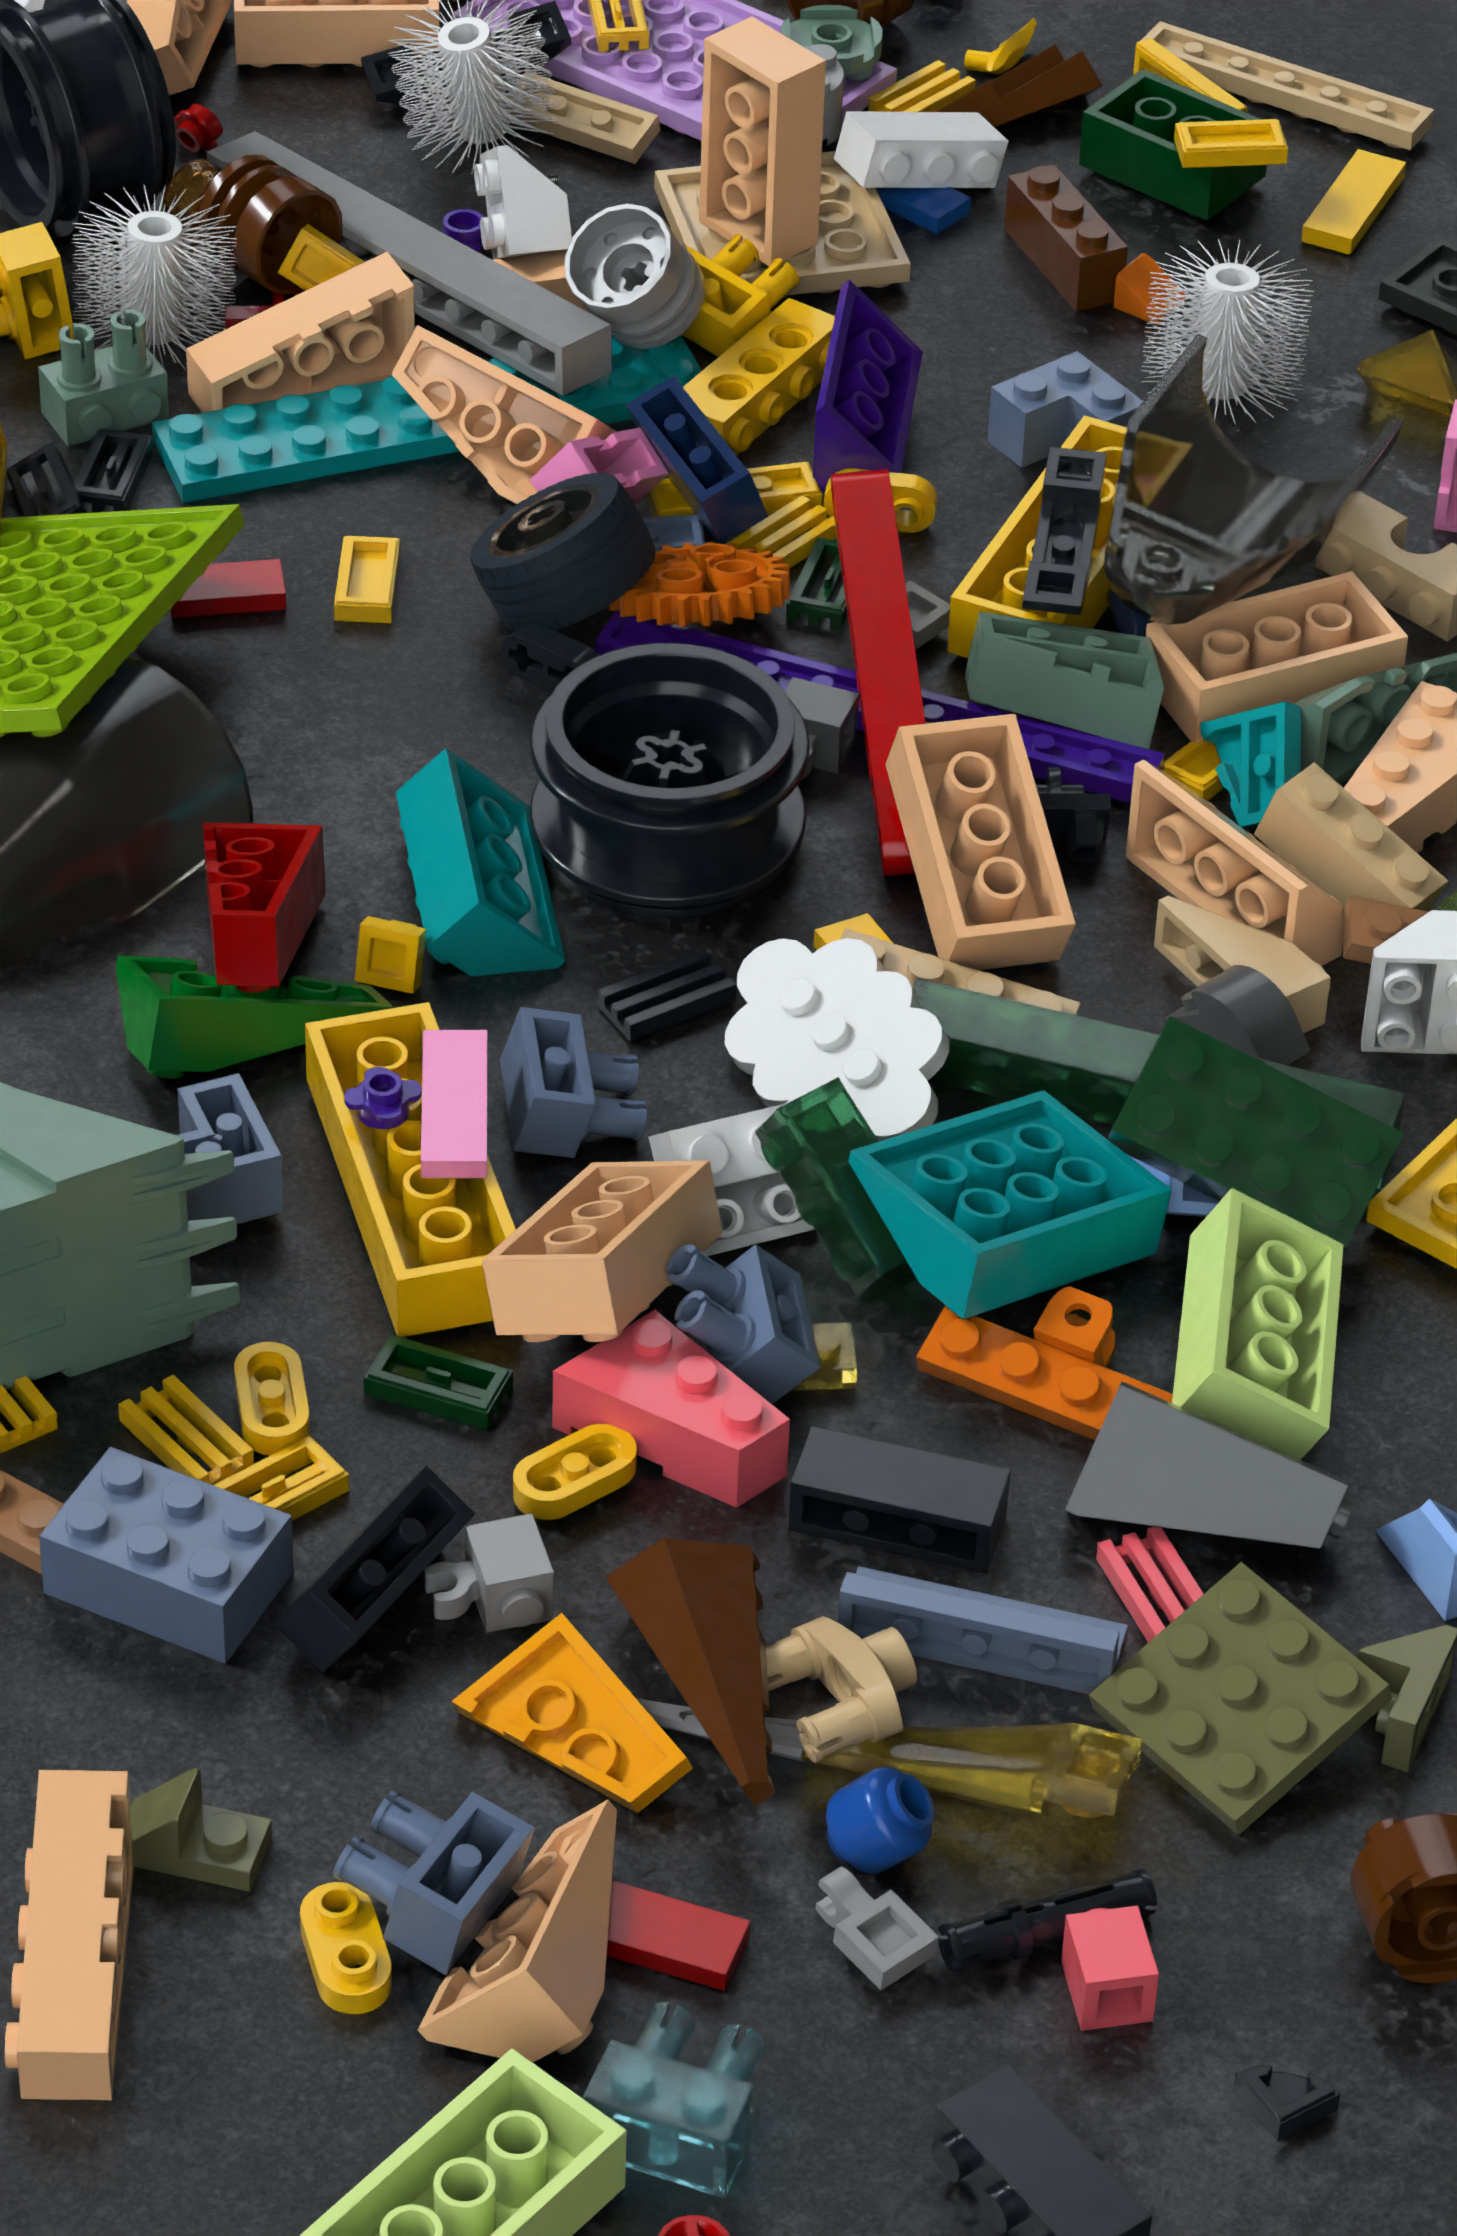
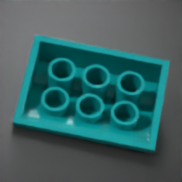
(1011, 1202)

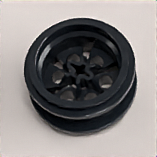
(80, 113)
(668, 779)

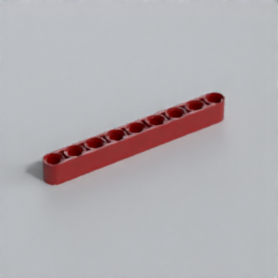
(879, 639)

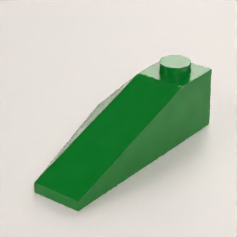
(190, 1024)

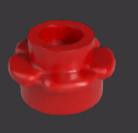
(197, 128)

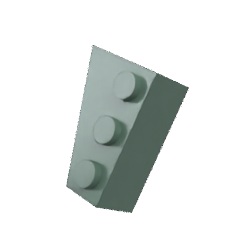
(1067, 676)

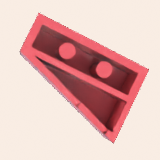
(678, 1408)

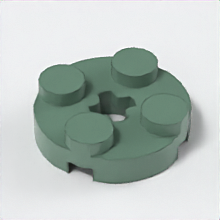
(838, 26)

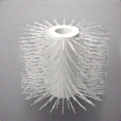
(473, 80)
(155, 273)
(1230, 324)

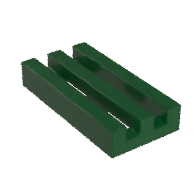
(821, 606)
(434, 1390)

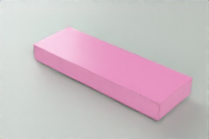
(454, 1104)

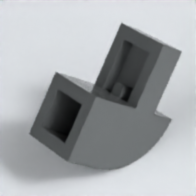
(1245, 1013)

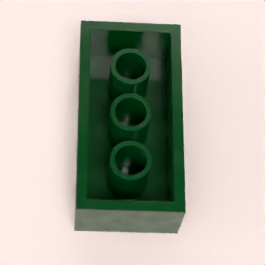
(1251, 1128)

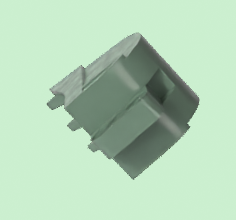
(97, 1238)

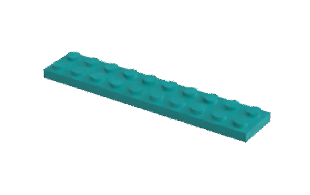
(365, 426)

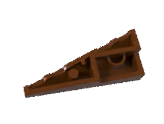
(1030, 88)
(702, 1623)

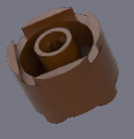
(1409, 1894)

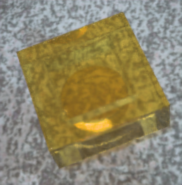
(836, 1358)

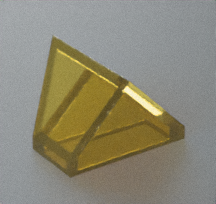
(1415, 373)

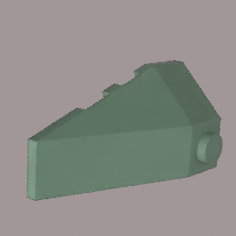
(1350, 718)

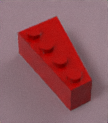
(261, 897)

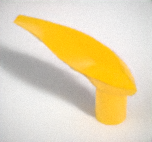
(1004, 56)

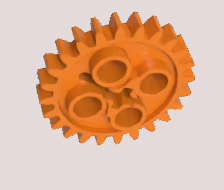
(707, 585)

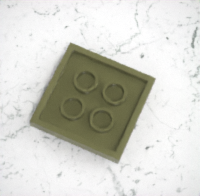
(1240, 1697)

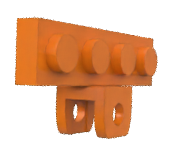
(1052, 1377)

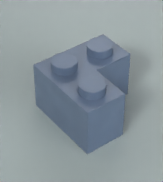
(1048, 403)
(222, 1118)

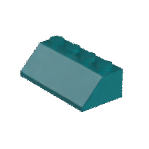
(477, 871)

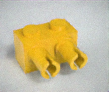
(32, 291)
(732, 303)

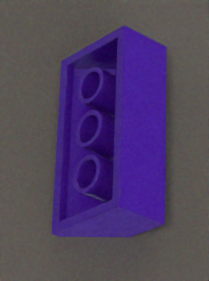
(864, 390)

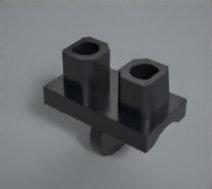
(1074, 816)

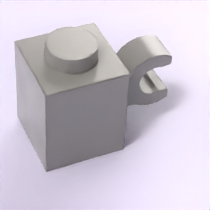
(502, 1572)

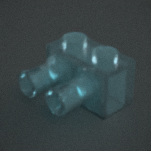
(680, 2117)

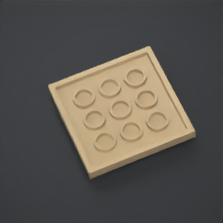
(853, 231)

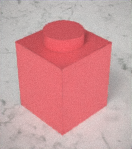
(1109, 1967)

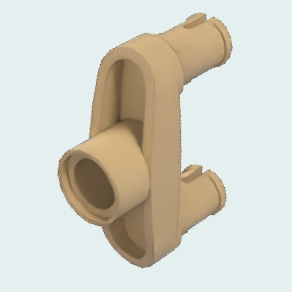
(855, 1671)

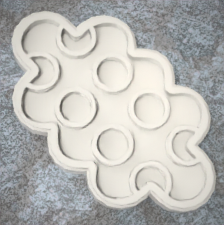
(835, 1019)

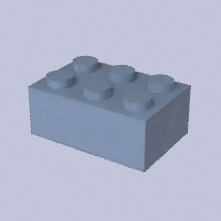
(167, 1554)

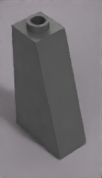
(1195, 1475)

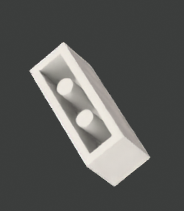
(920, 149)

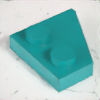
(1257, 756)

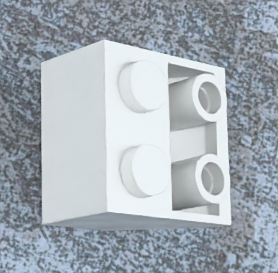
(522, 205)
(1414, 989)
(750, 1194)

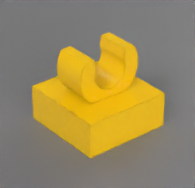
(390, 954)

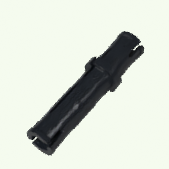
(1020, 1927)

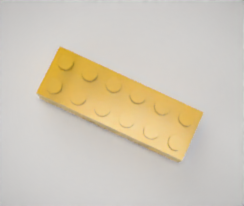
(1000, 573)
(418, 1231)

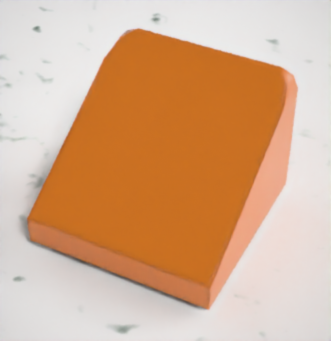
(1133, 288)

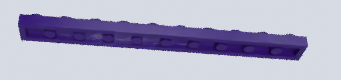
(1083, 758)

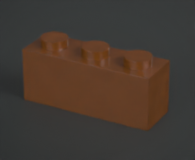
(1064, 236)

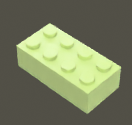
(1259, 1325)
(495, 2161)

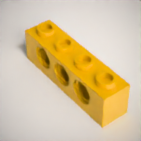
(764, 373)

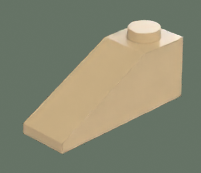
(1209, 943)

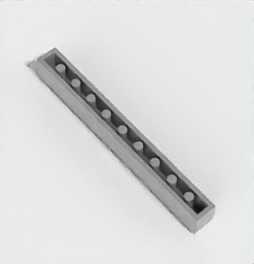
(456, 284)

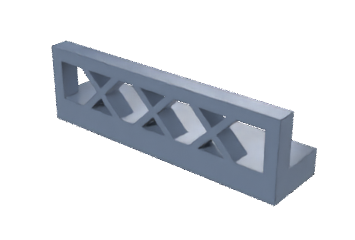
(984, 1630)

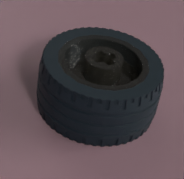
(563, 552)

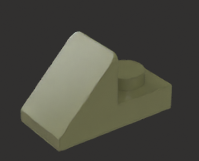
(1418, 1675)
(197, 1840)

